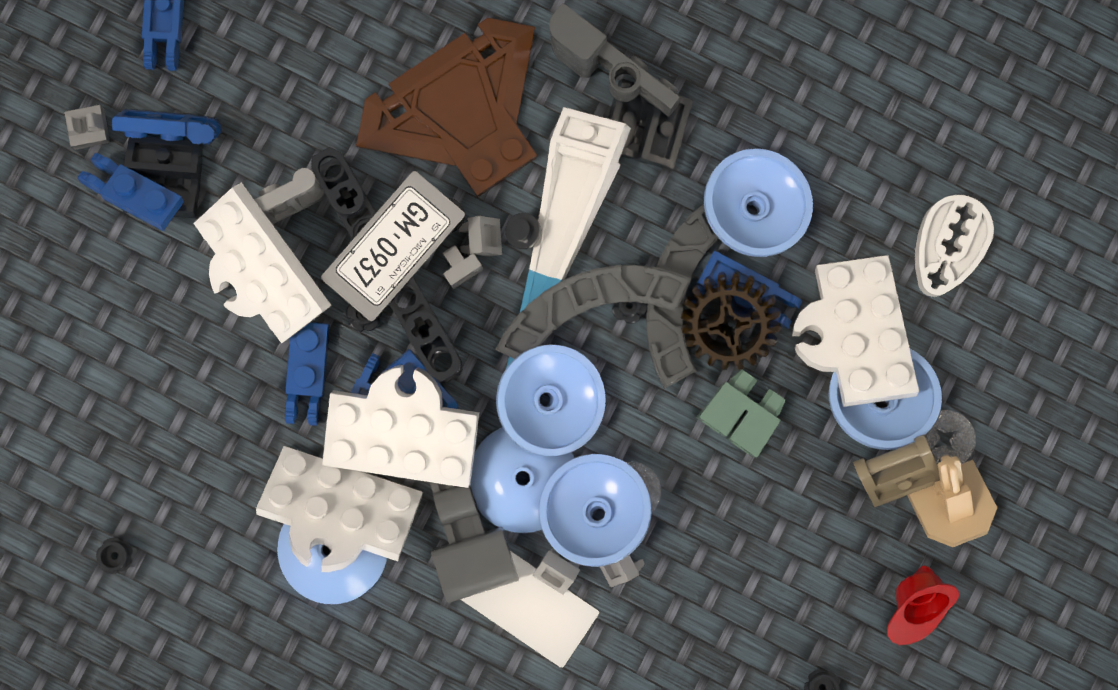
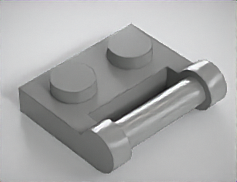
(285, 200)

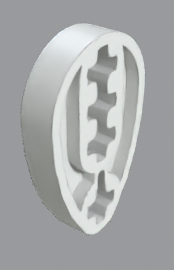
(971, 246)

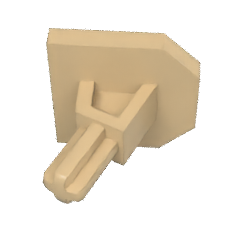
(957, 505)

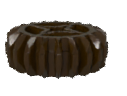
(746, 318)

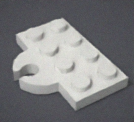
(258, 266)
(859, 332)
(401, 432)
(337, 509)

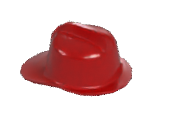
(921, 606)

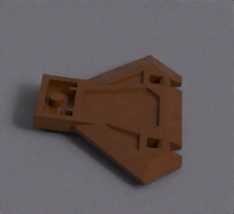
(459, 107)

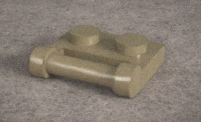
(898, 472)

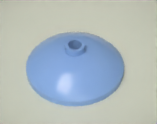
(774, 189)
(574, 403)
(899, 421)
(495, 484)
(579, 490)
(333, 586)

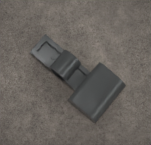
(585, 48)
(472, 558)

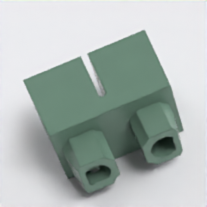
(756, 423)

